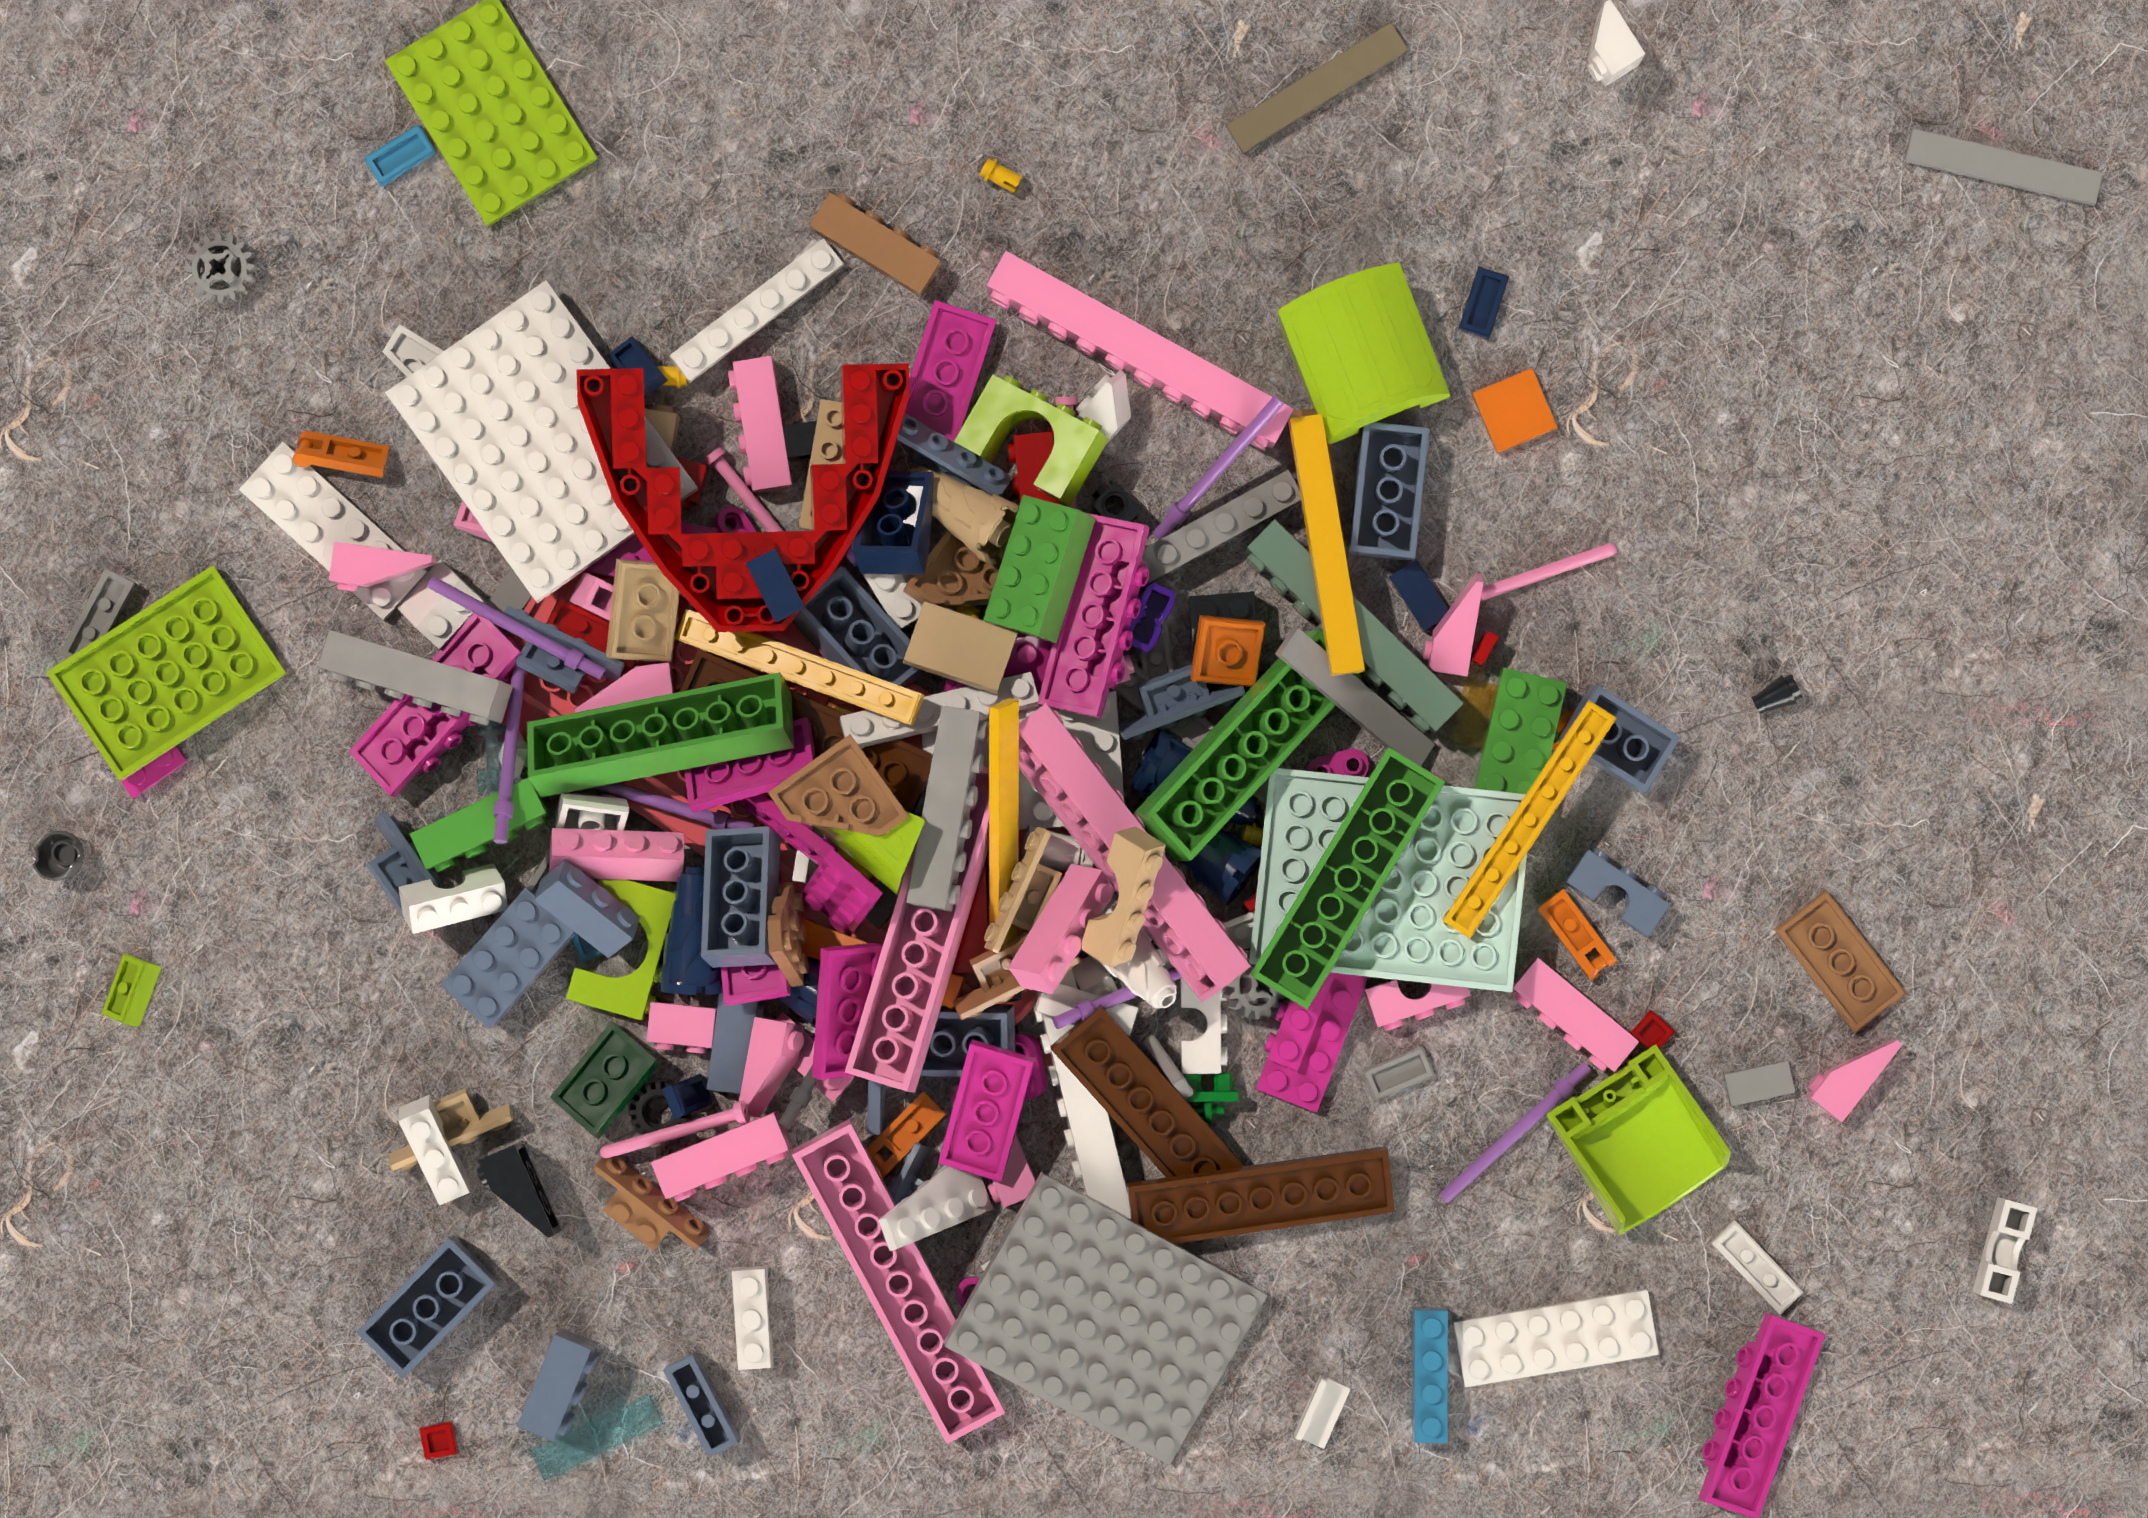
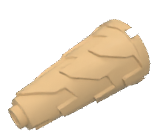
(972, 515)

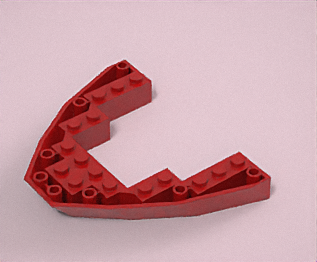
(712, 566)

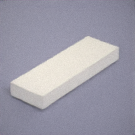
(1066, 997)
(1757, 1267)

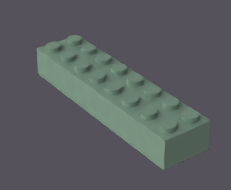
(1384, 656)

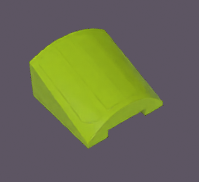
(1361, 350)
(880, 855)
(1640, 1140)

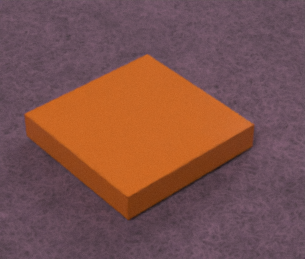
(1514, 410)
(1227, 651)

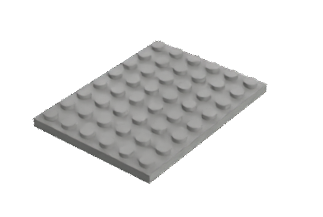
(1105, 1318)

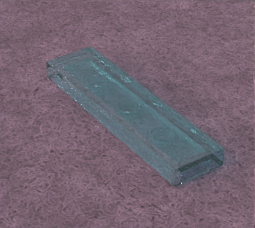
(597, 1437)

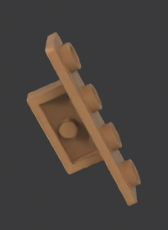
(995, 978)
(643, 1207)

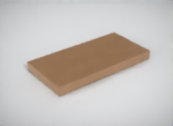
(1840, 961)

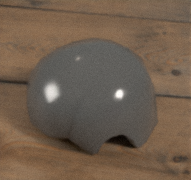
(58, 856)

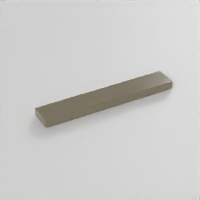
(1317, 88)

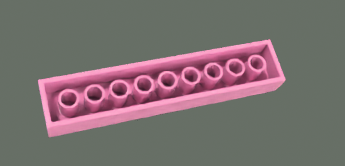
(1133, 348)
(1092, 815)
(916, 970)
(896, 1281)

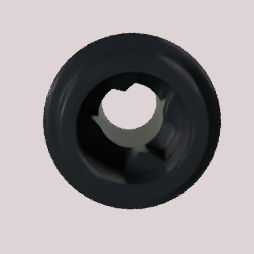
(1778, 694)

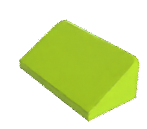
(131, 990)

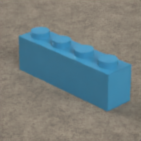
(1429, 1375)

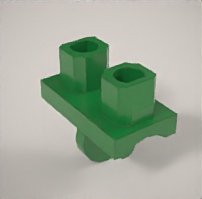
(1222, 1092)

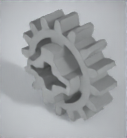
(211, 278)
(1247, 989)

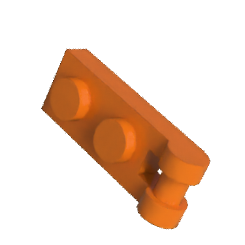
(341, 454)
(1576, 933)
(904, 1132)

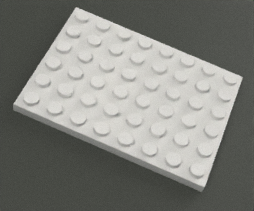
(514, 442)

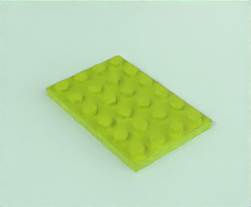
(491, 110)
(166, 673)

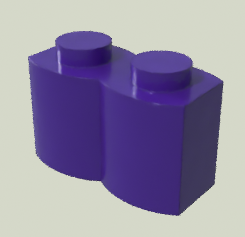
(1155, 608)

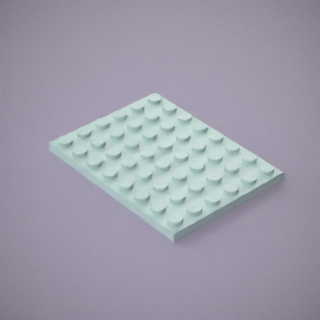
(1404, 925)

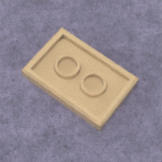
(642, 613)
(960, 647)

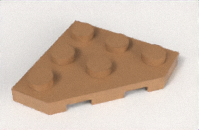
(954, 576)
(840, 793)
(788, 933)

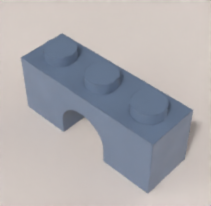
(1643, 905)

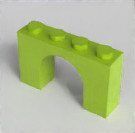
(1007, 405)
(630, 993)

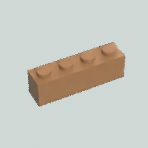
(875, 244)

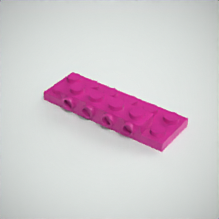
(1098, 619)
(411, 736)
(1310, 1042)
(1758, 1414)

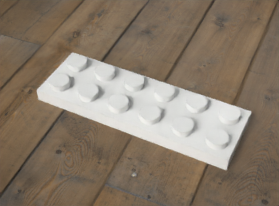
(319, 516)
(1555, 1338)

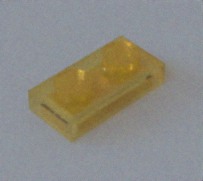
(1474, 714)

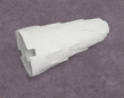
(1145, 970)

